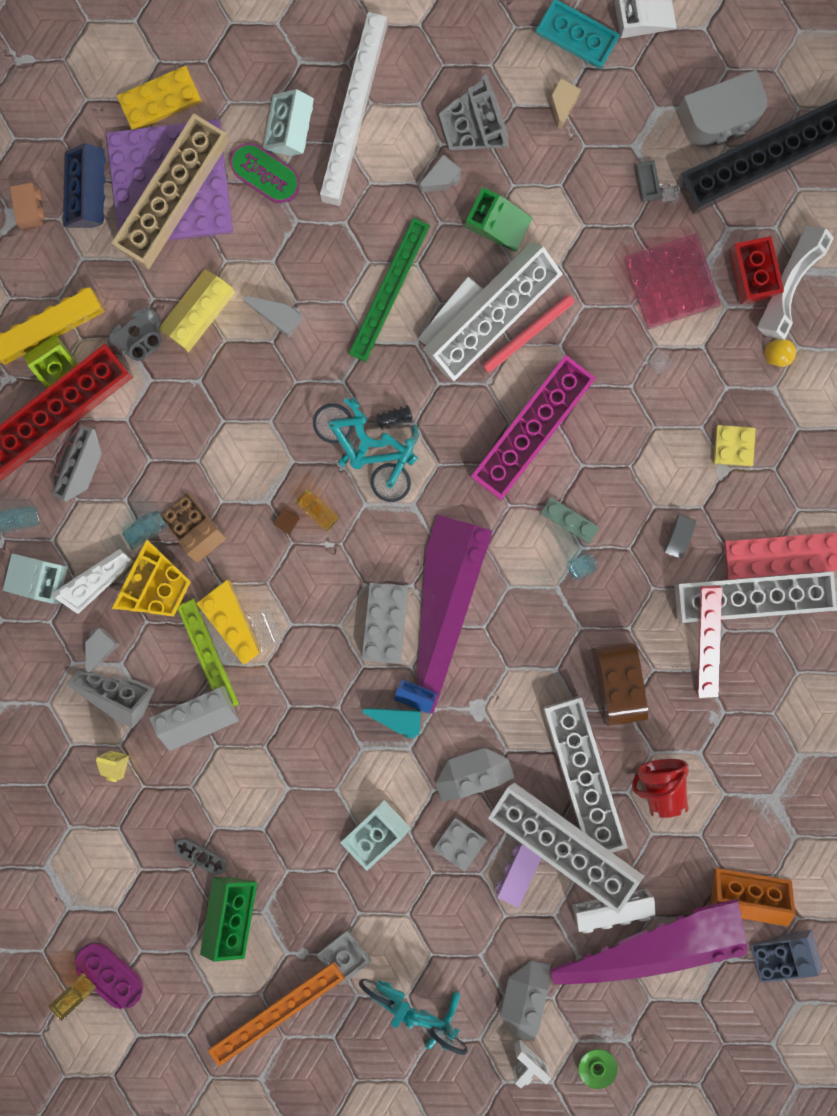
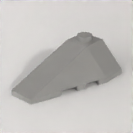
(117, 698)

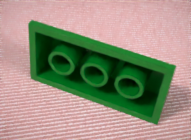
(228, 919)

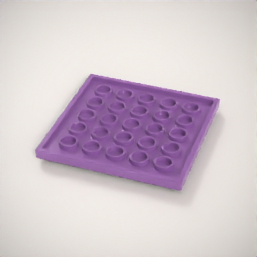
(135, 160)

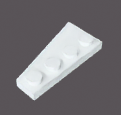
(88, 585)

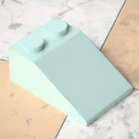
(375, 835)

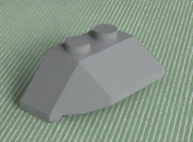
(76, 464)
(473, 774)
(526, 999)

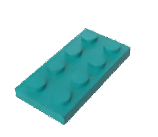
(577, 34)

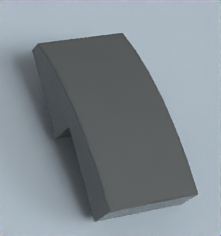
(680, 536)

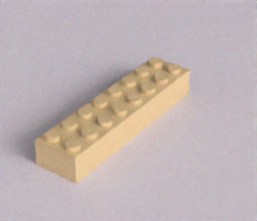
(170, 191)

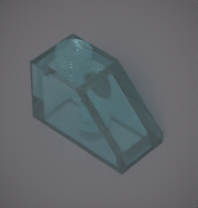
(18, 519)
(582, 566)

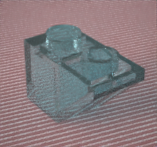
(144, 528)

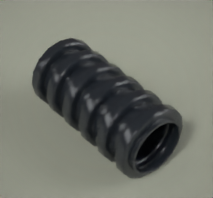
(394, 417)

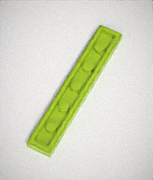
(205, 648)

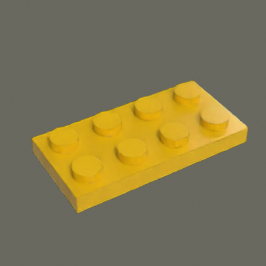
(159, 98)

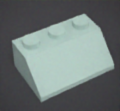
(288, 123)

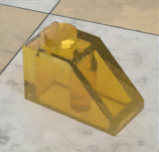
(316, 509)
(72, 997)

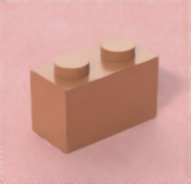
(27, 205)

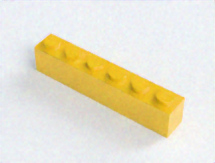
(54, 320)

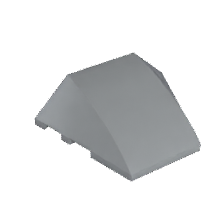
(475, 120)

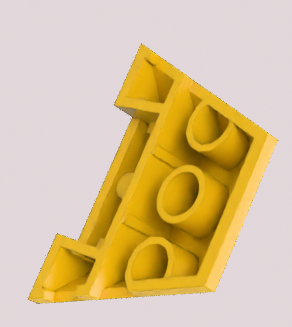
(152, 584)

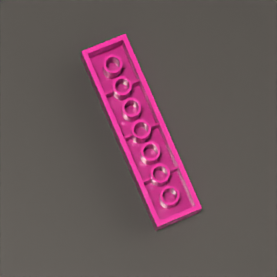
(532, 428)

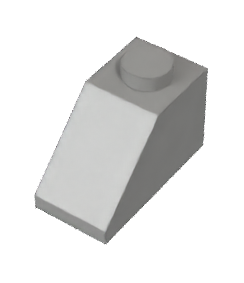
(441, 177)
(98, 648)

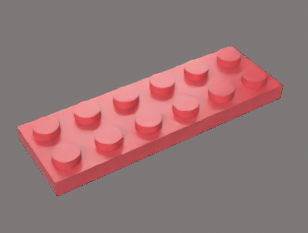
(781, 555)

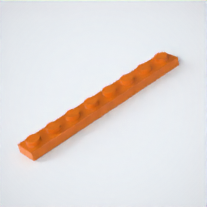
(276, 1013)

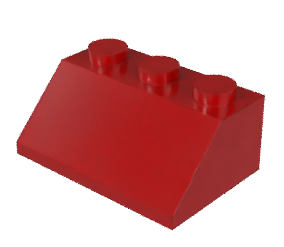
(755, 270)

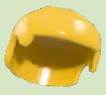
(780, 352)

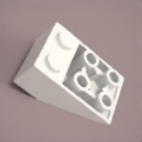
(644, 17)

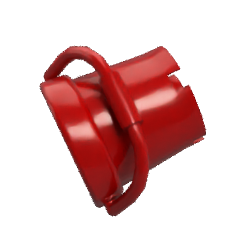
(664, 786)

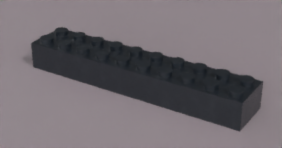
(760, 158)

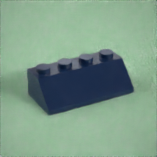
(84, 187)

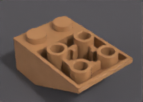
(193, 528)

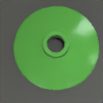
(600, 1077)

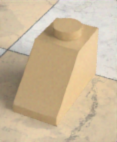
(562, 100)

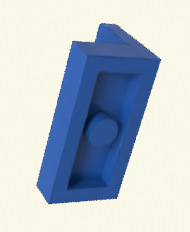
(415, 696)

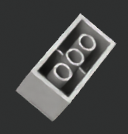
(723, 110)

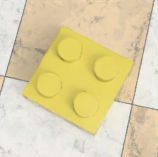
(734, 445)

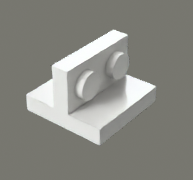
(528, 1066)

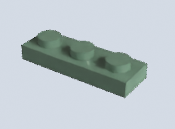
(569, 520)

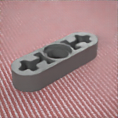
(190, 844)

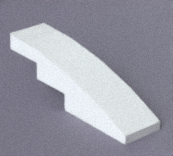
(458, 301)

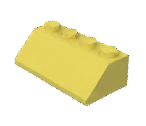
(197, 310)

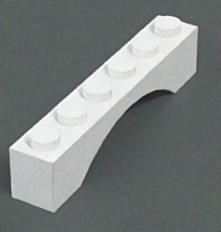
(811, 247)

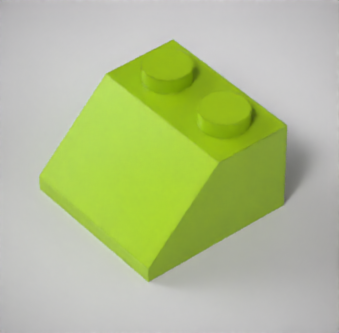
(50, 361)

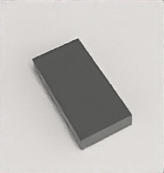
(648, 181)

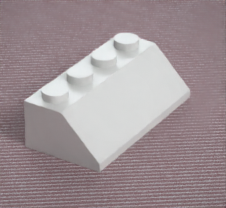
(596, 914)

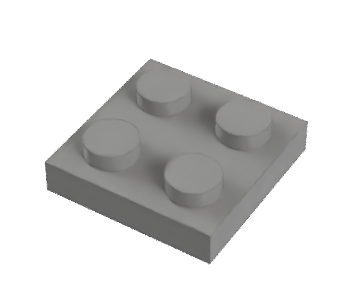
(459, 844)
(346, 954)

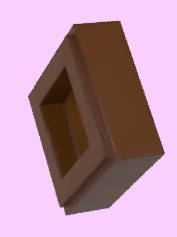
(286, 521)

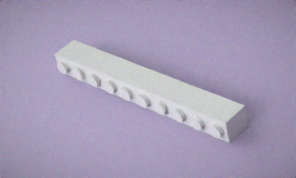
(353, 109)

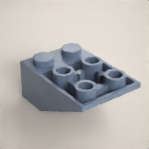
(787, 957)

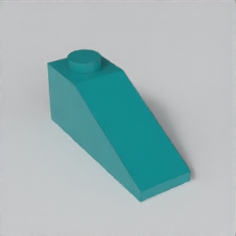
(399, 720)

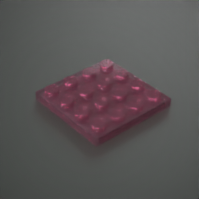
(672, 281)

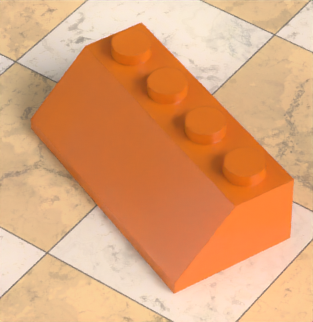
(758, 896)

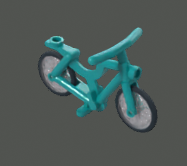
(389, 481)
(440, 1030)

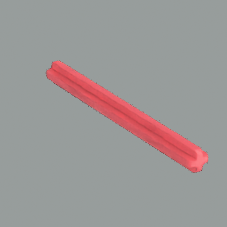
(528, 333)

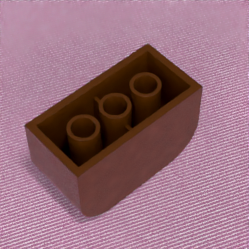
(620, 684)

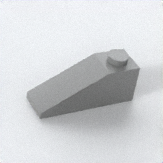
(278, 314)

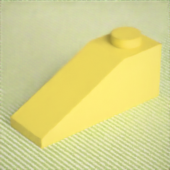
(112, 765)

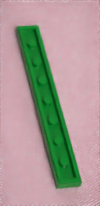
(389, 290)

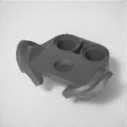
(122, 343)

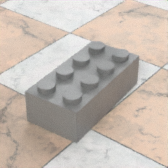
(385, 623)

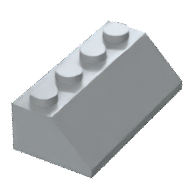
(195, 718)

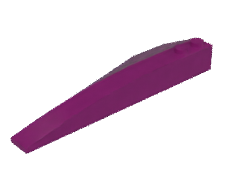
(450, 576)
(689, 942)

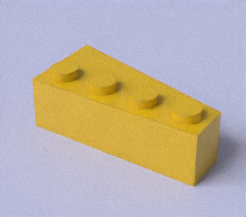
(228, 618)

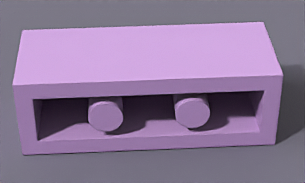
(517, 875)

